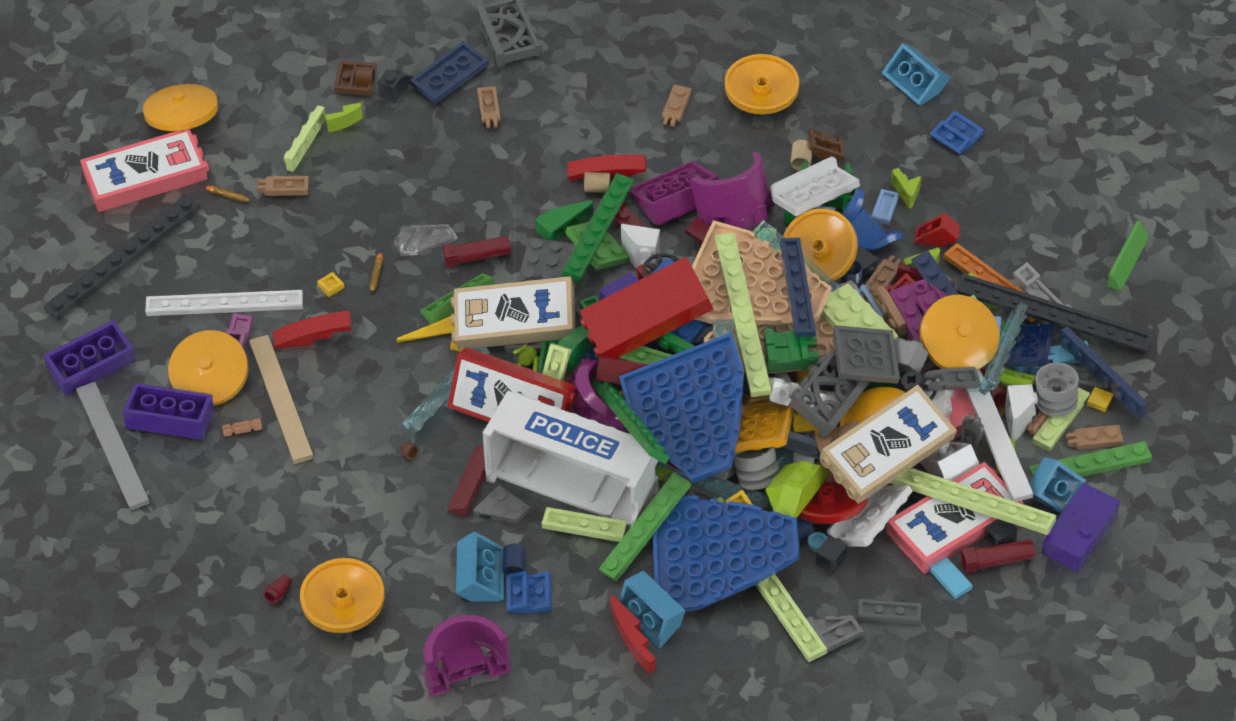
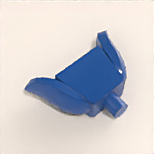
(868, 231)

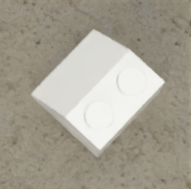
(640, 243)
(1019, 408)
(956, 462)

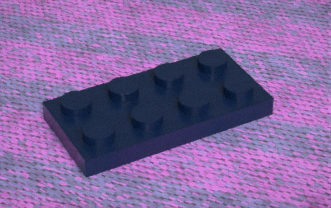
(449, 72)

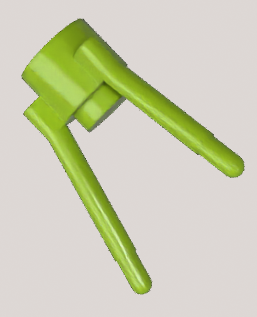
(527, 356)

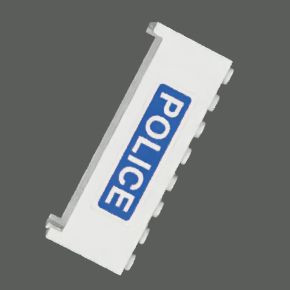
(569, 458)

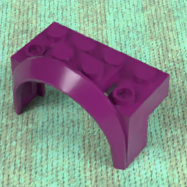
(907, 299)
(587, 402)

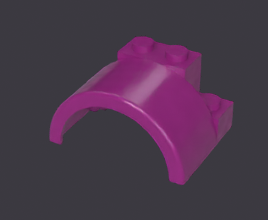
(735, 200)
(458, 650)

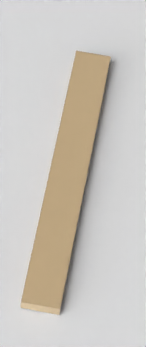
(281, 399)

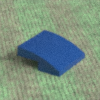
(957, 132)
(529, 592)

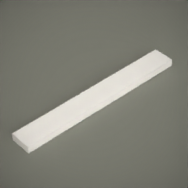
(224, 302)
(1000, 444)

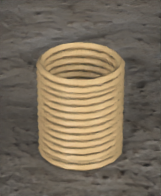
(800, 152)
(596, 182)

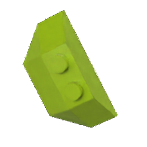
(795, 487)

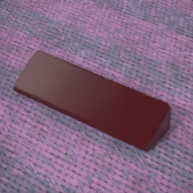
(610, 369)
(469, 484)

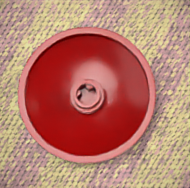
(831, 504)

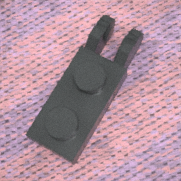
(953, 378)

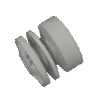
(1057, 389)
(756, 468)

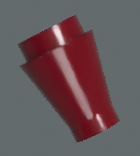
(276, 590)

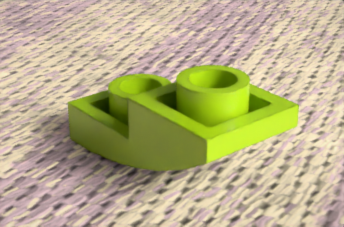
(350, 115)

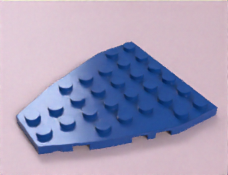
(692, 405)
(720, 549)

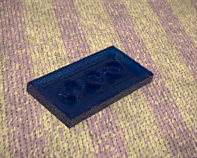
(1032, 346)

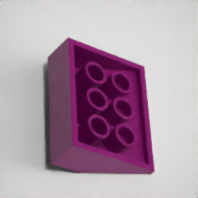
(669, 193)

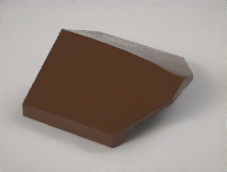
(826, 145)

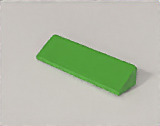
(1127, 257)
(443, 308)

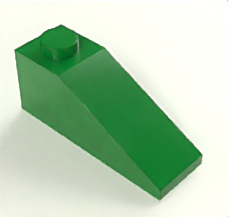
(555, 221)
(579, 345)

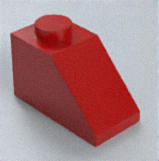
(937, 231)

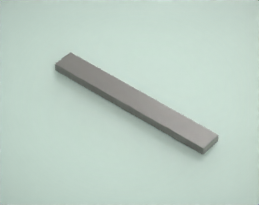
(112, 446)

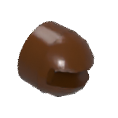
(409, 450)

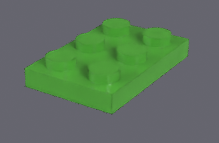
(608, 253)

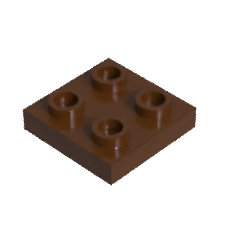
(355, 78)

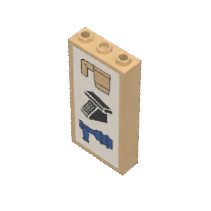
(513, 313)
(887, 444)

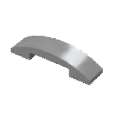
(1029, 282)

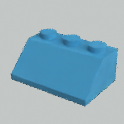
(915, 74)
(479, 569)
(652, 607)

